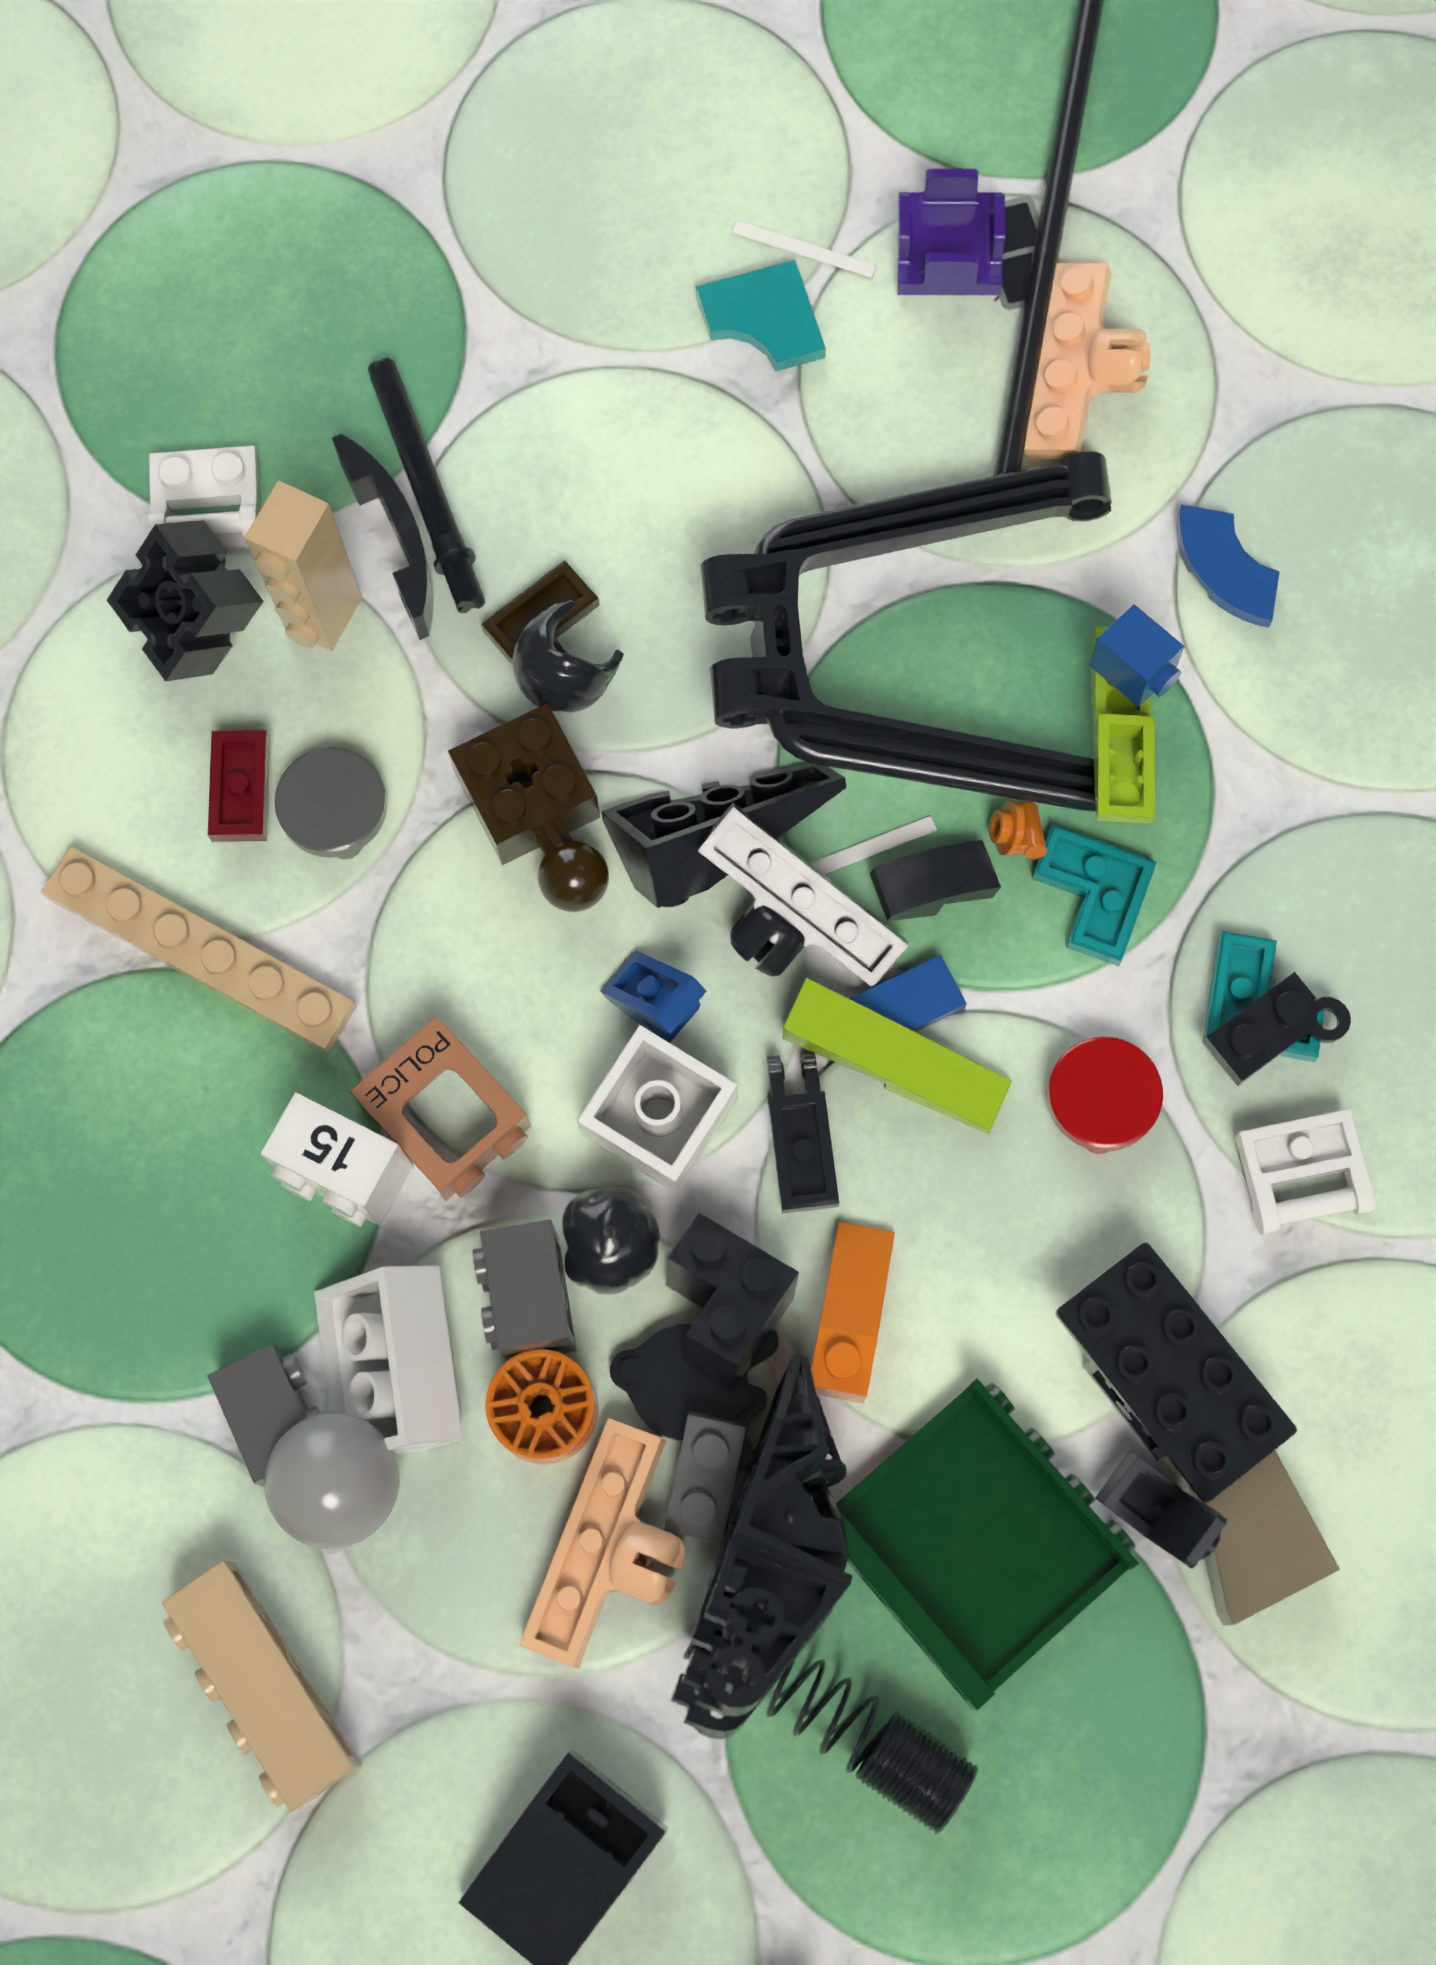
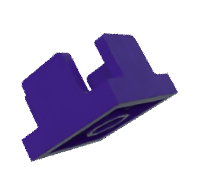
(950, 237)

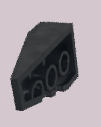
(661, 835)

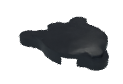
(667, 1387)

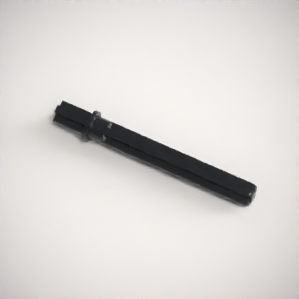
(452, 555)

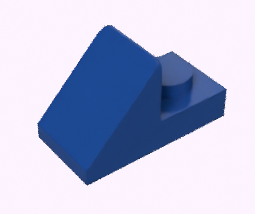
(654, 995)

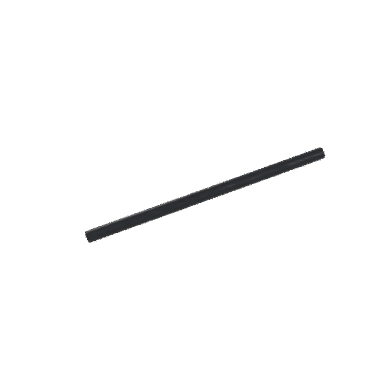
(1048, 237)

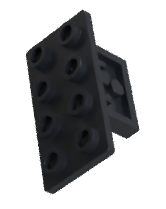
(1173, 1374)

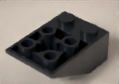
(563, 1863)

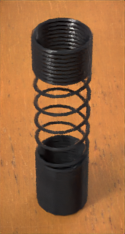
(897, 1762)

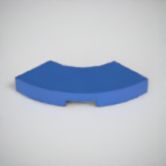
(1223, 567)

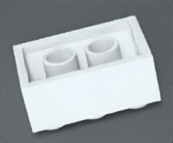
(391, 1355)

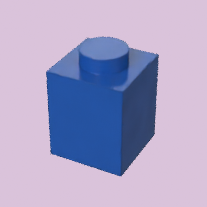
(1137, 656)

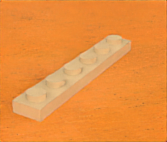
(199, 949)

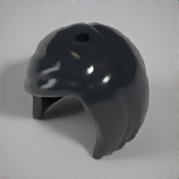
(553, 675)
(612, 1262)

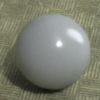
(331, 1480)

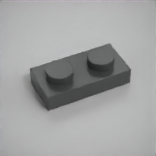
(705, 1476)

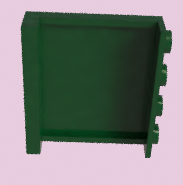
(980, 1542)

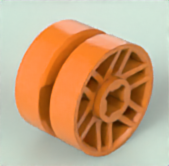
(532, 1378)

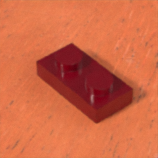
(239, 786)

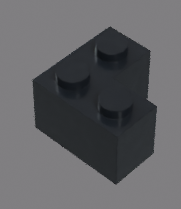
(740, 1293)

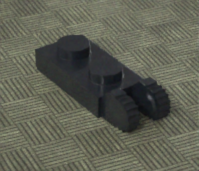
(801, 1140)

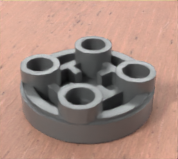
(331, 802)

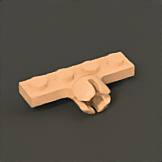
(1079, 361)
(603, 1547)

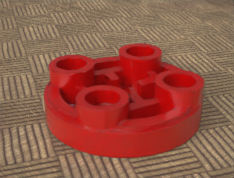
(1104, 1094)

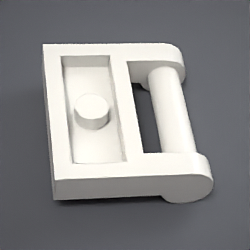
(206, 480)
(1302, 1152)

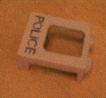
(410, 1071)

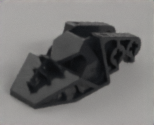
(775, 1565)

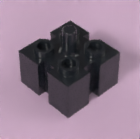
(184, 600)

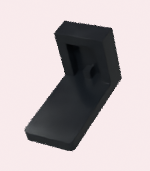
(1162, 1511)

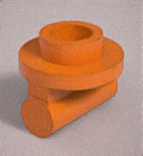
(1018, 830)

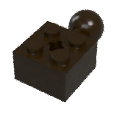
(520, 819)

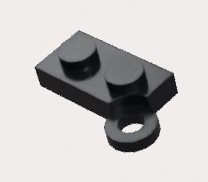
(1272, 1027)

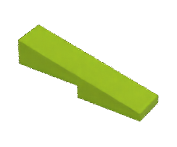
(1122, 752)
(895, 1056)

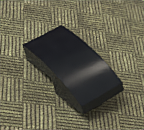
(935, 877)

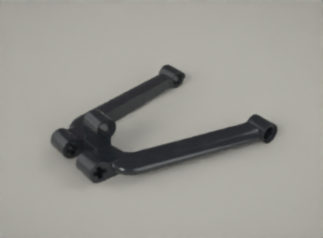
(774, 681)

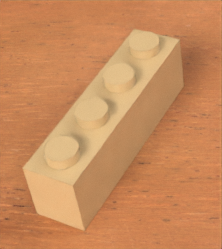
(304, 566)
(260, 1686)

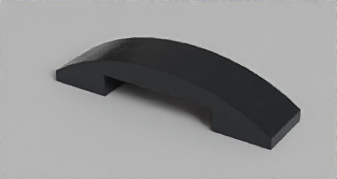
(371, 482)

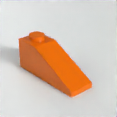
(851, 1312)

